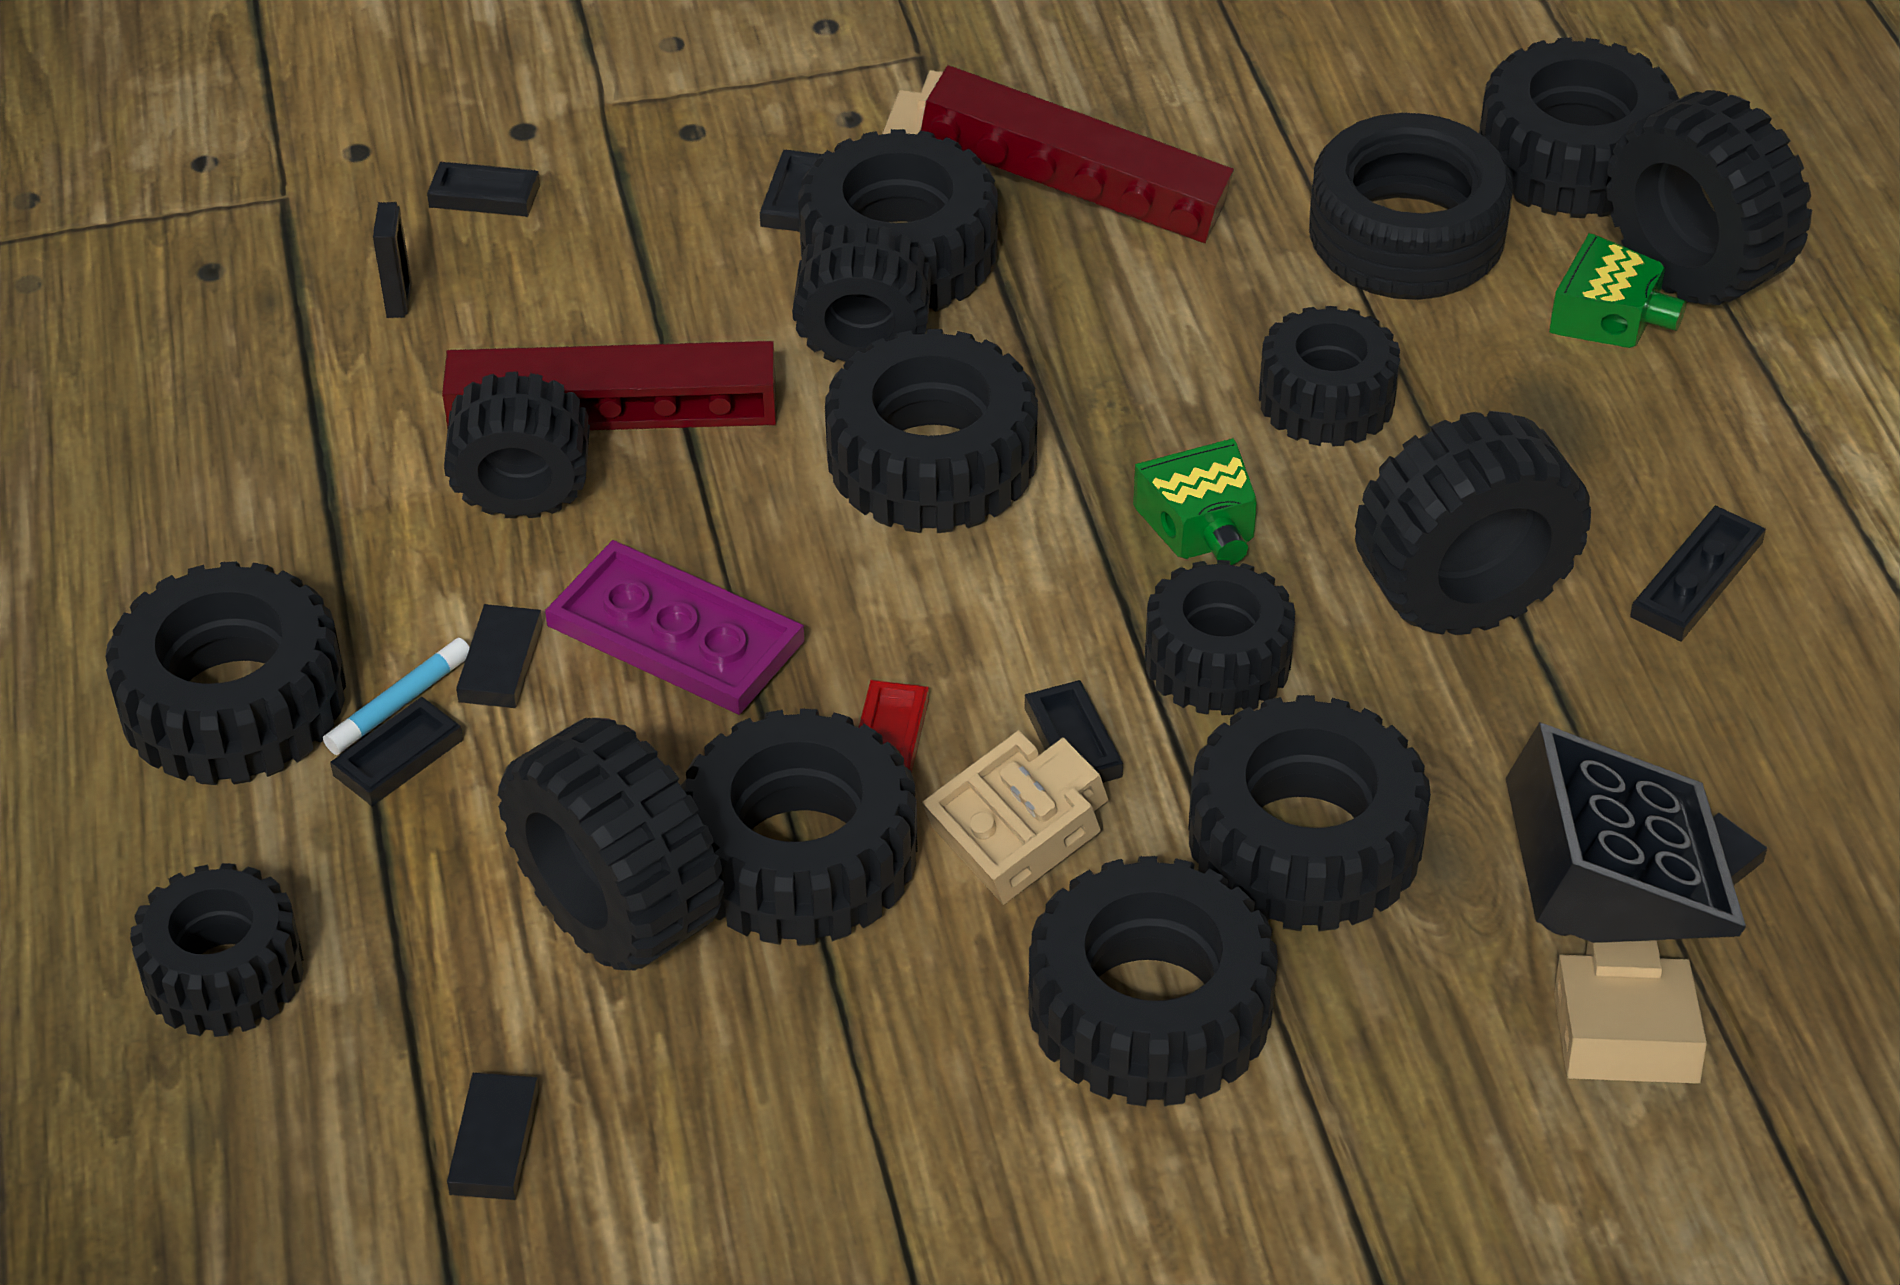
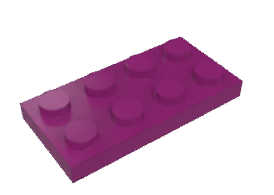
(675, 626)

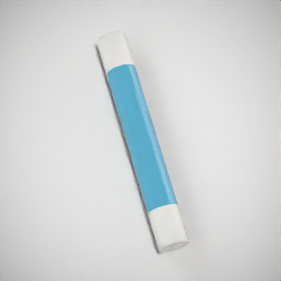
(396, 696)

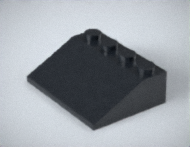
(1618, 845)

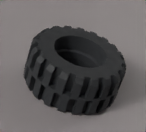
(1561, 114)
(1747, 176)
(916, 180)
(931, 477)
(1472, 522)
(235, 724)
(1319, 754)
(806, 766)
(611, 843)
(1141, 1044)

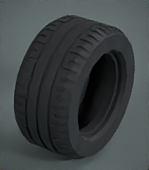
(1408, 251)

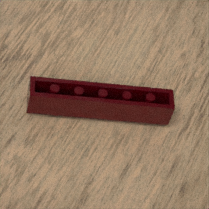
(1078, 154)
(640, 383)

